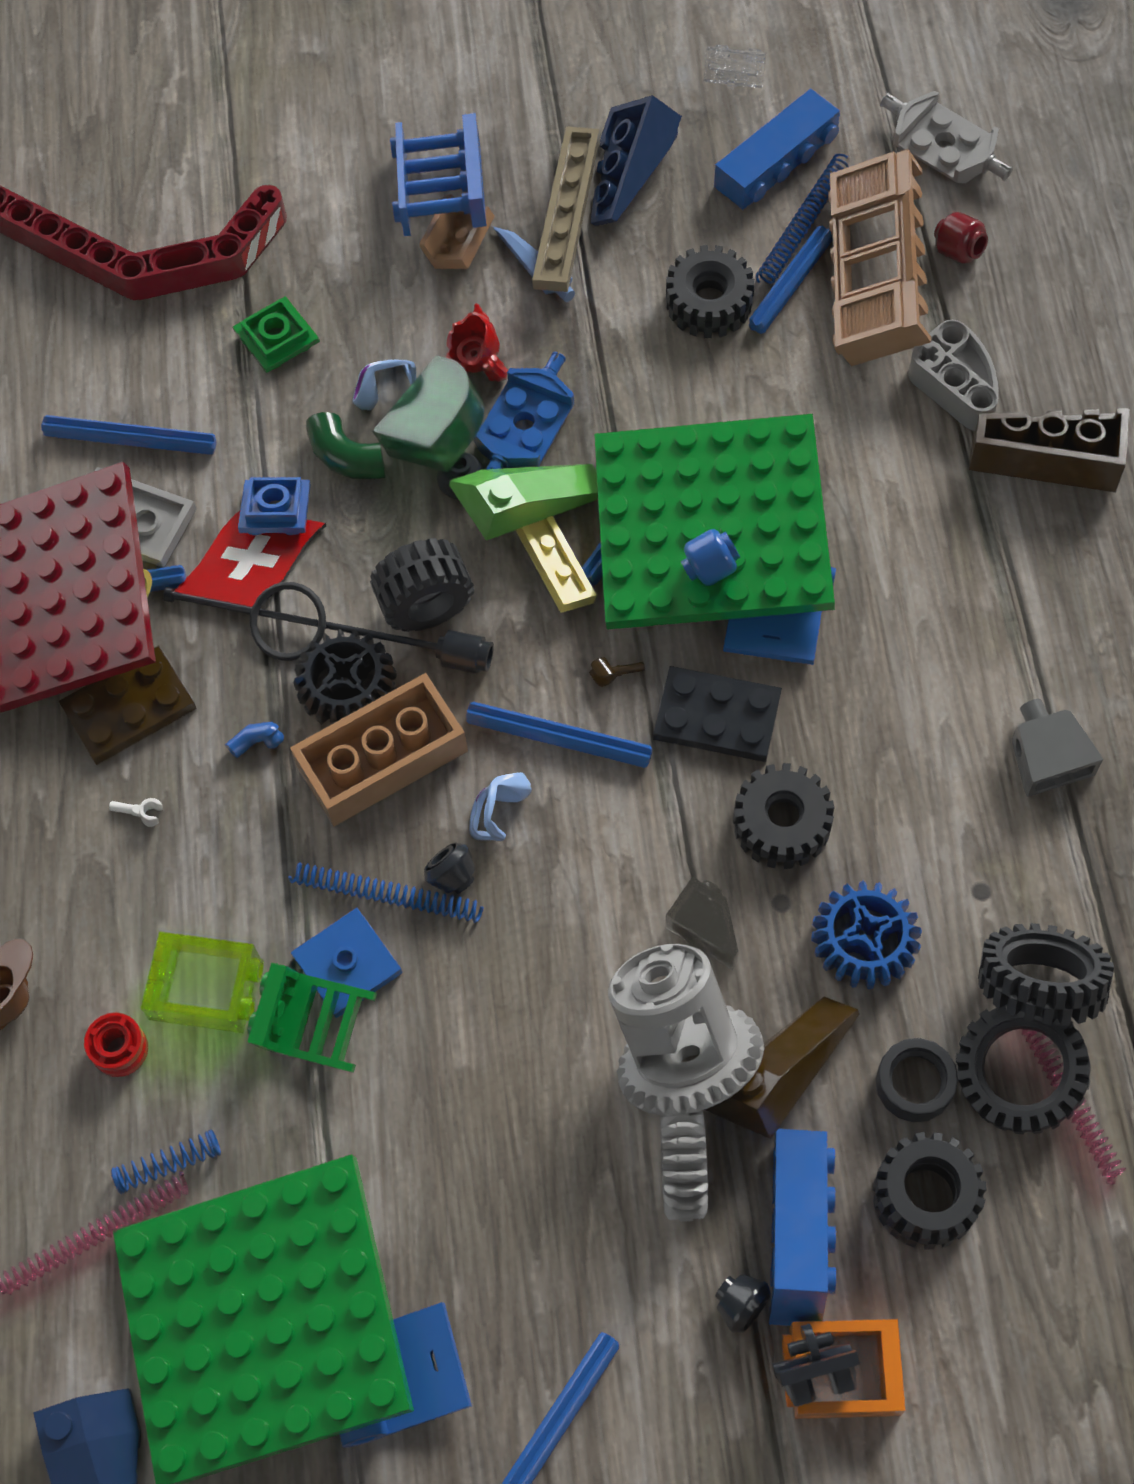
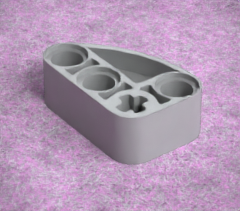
(958, 364)

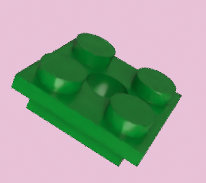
(276, 349)

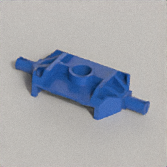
(532, 396)

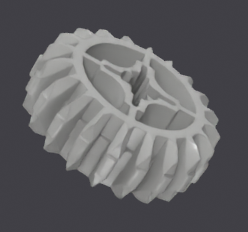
(684, 1166)

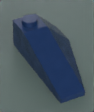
(633, 145)
(91, 1439)

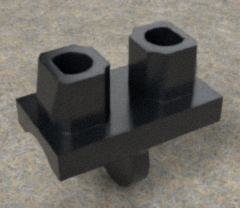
(797, 1372)

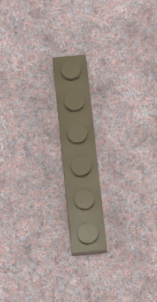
(566, 209)

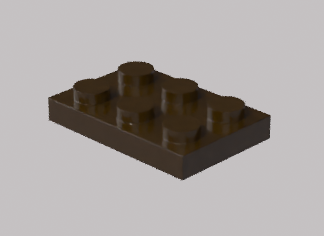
(127, 707)

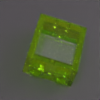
(202, 982)

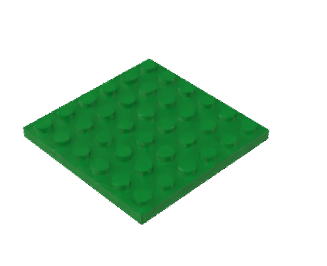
(726, 476)
(260, 1322)

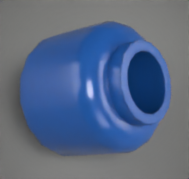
(710, 557)

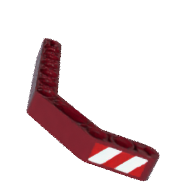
(154, 270)

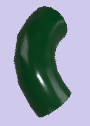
(341, 453)

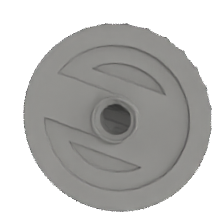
(679, 1020)

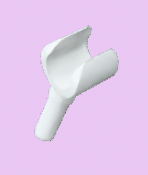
(139, 810)

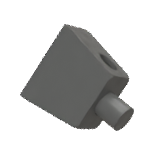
(1052, 749)

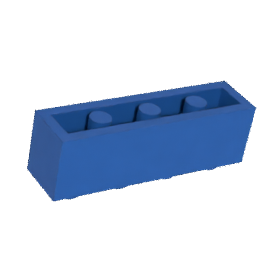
(777, 149)

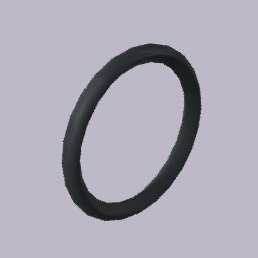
(257, 605)

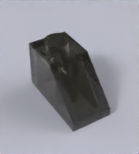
(704, 921)

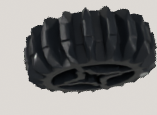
(348, 659)

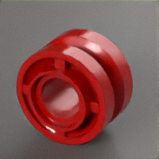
(103, 1032)

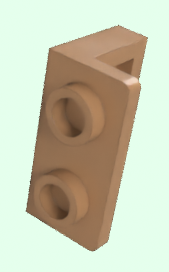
(452, 240)

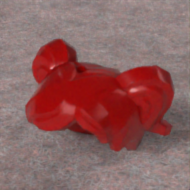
(476, 336)

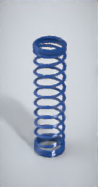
(118, 1178)

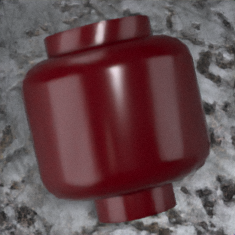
(961, 237)

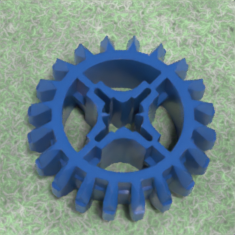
(893, 920)

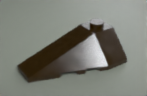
(788, 1067)

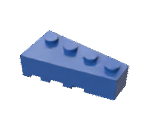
(801, 1226)

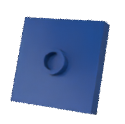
(348, 955)

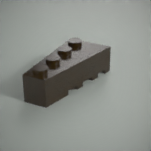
(1054, 447)

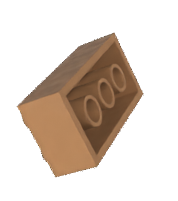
(379, 749)

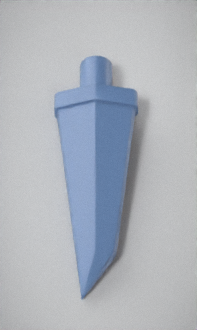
(527, 257)

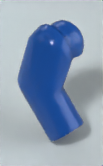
(252, 734)

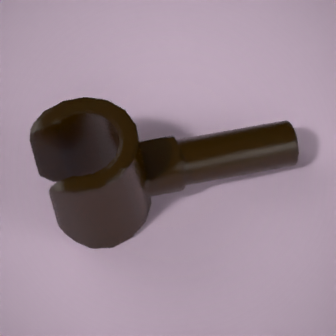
(604, 673)

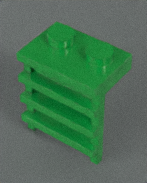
(285, 1011)

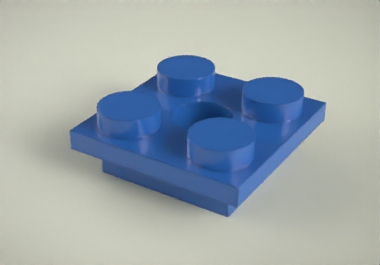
(285, 517)

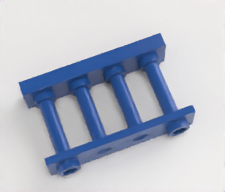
(469, 180)

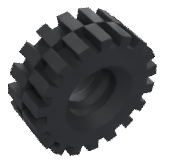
(715, 271)
(779, 842)

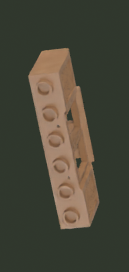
(885, 314)

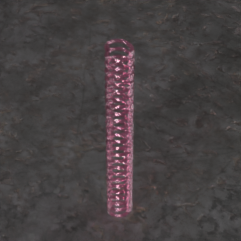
(1098, 1152)
(141, 1210)

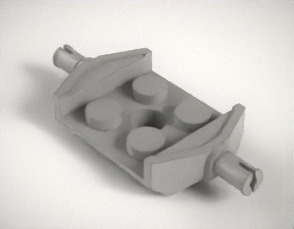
(927, 122)

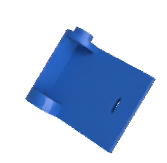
(776, 636)
(431, 1391)

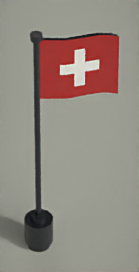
(246, 564)

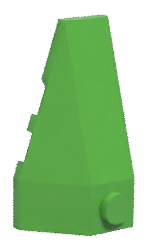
(521, 496)

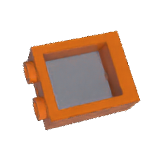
(867, 1397)

